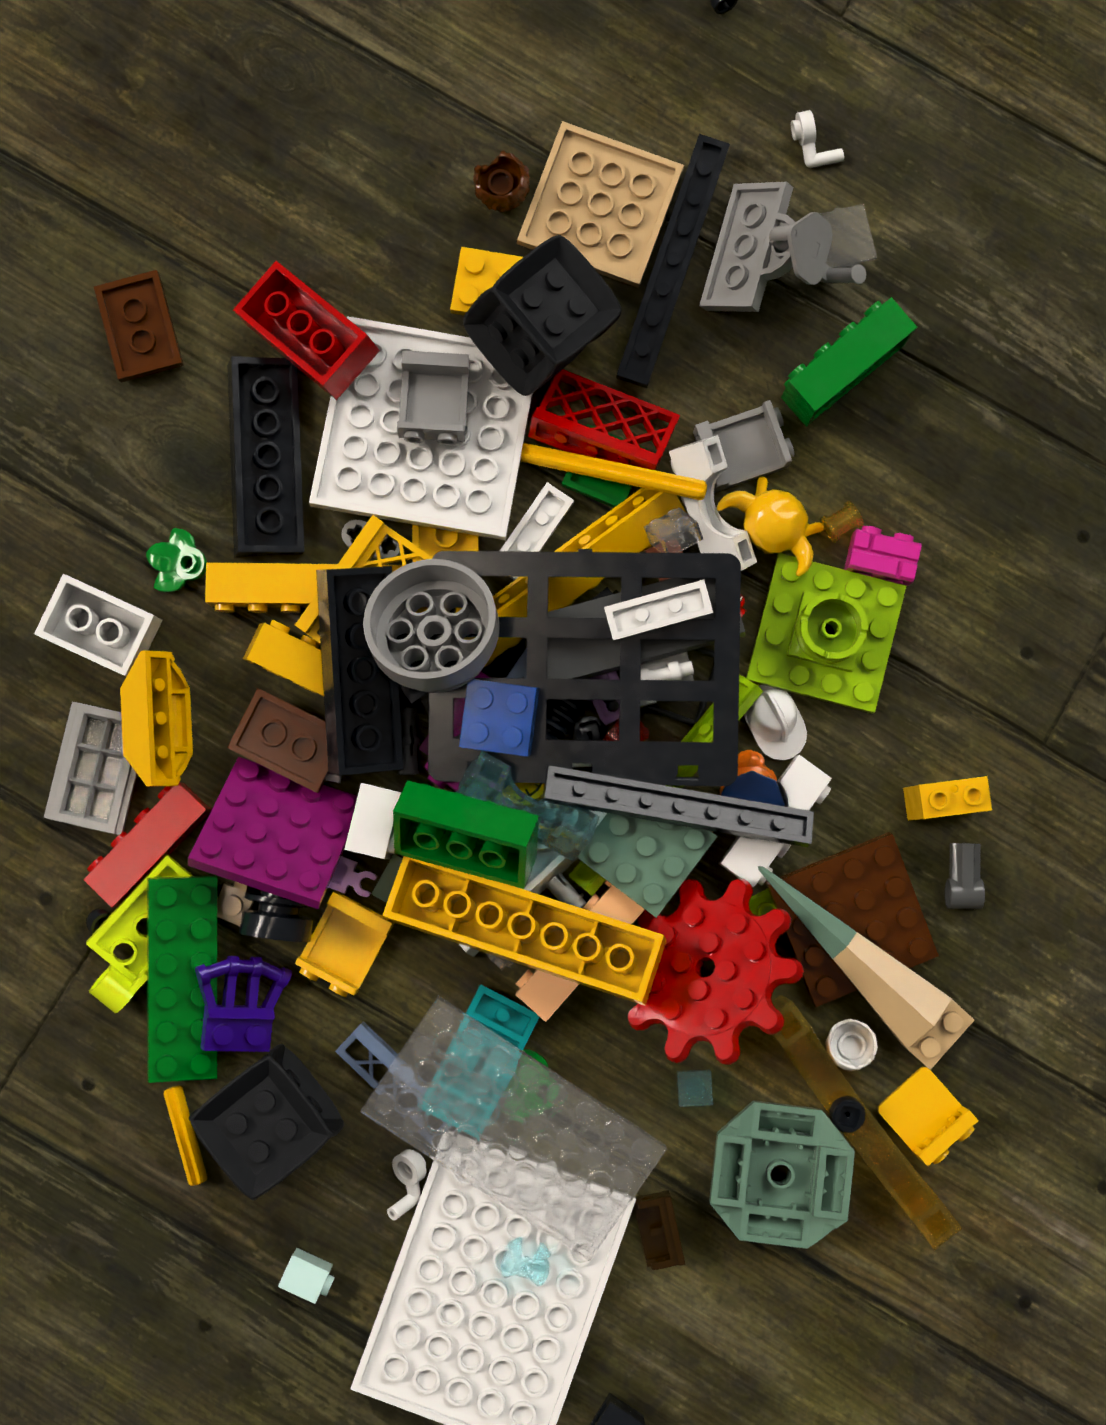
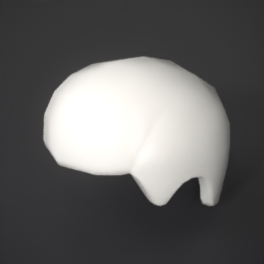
(851, 1044)

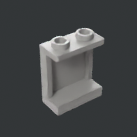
(433, 397)
(750, 444)

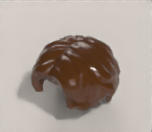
(502, 182)

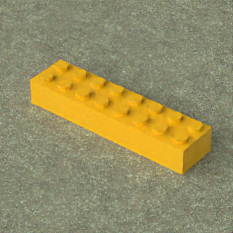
(526, 929)

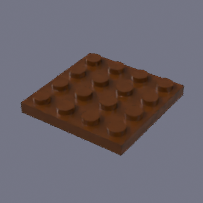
(871, 895)

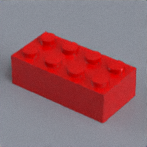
(306, 330)

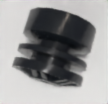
(275, 919)

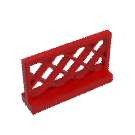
(570, 436)

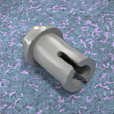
(564, 891)

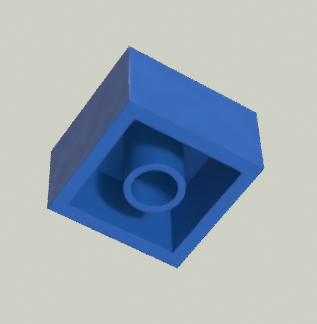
(499, 717)

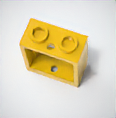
(947, 798)

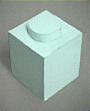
(307, 1276)

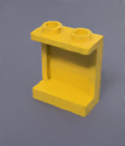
(344, 944)

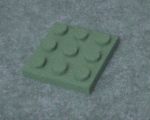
(645, 857)

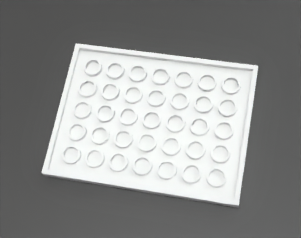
(462, 1337)

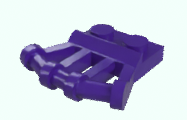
(239, 1026)

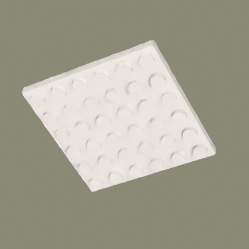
(428, 484)

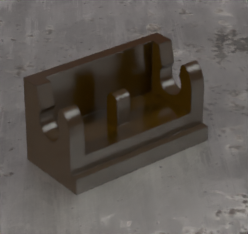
(659, 1230)

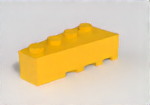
(287, 656)

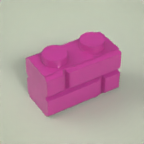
(883, 556)

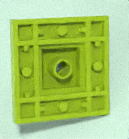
(798, 653)

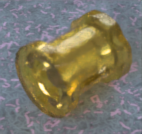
(842, 521)

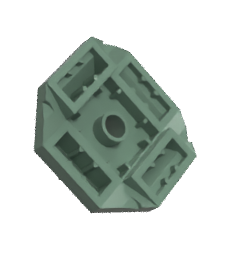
(803, 1204)

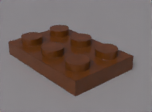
(138, 326)
(283, 740)

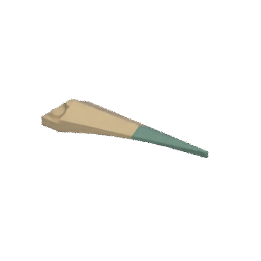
(910, 1006)

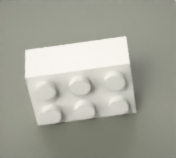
(97, 625)

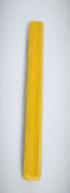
(614, 471)

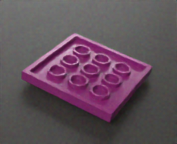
(275, 834)

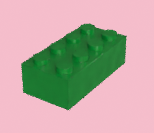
(848, 361)
(465, 834)

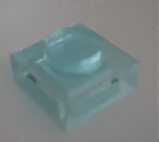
(694, 1088)

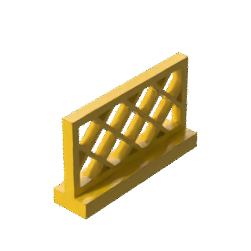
(358, 557)

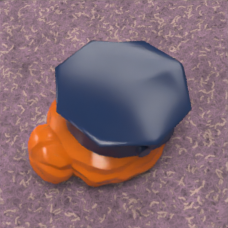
(754, 780)

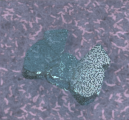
(533, 1269)

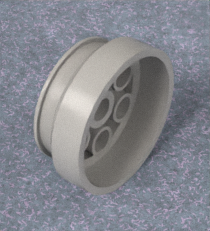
(440, 587)

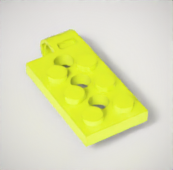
(126, 976)

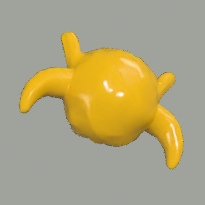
(775, 522)

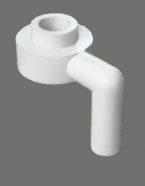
(804, 130)
(409, 1169)

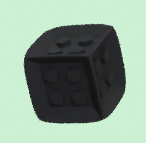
(541, 314)
(266, 1122)

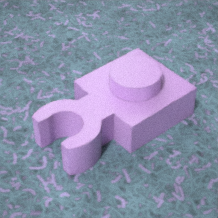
(346, 875)

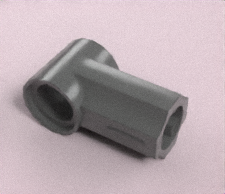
(964, 886)

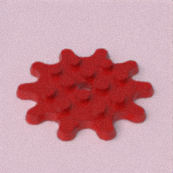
(743, 976)

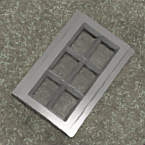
(91, 775)

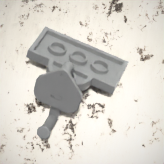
(752, 244)

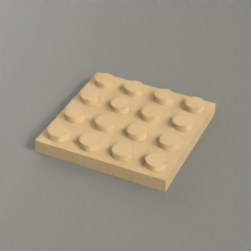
(603, 201)

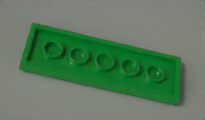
(178, 940)

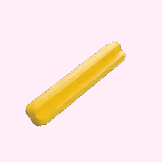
(185, 1135)

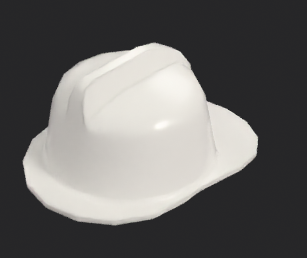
(776, 724)

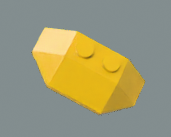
(156, 719)

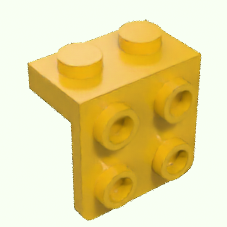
(927, 1116)

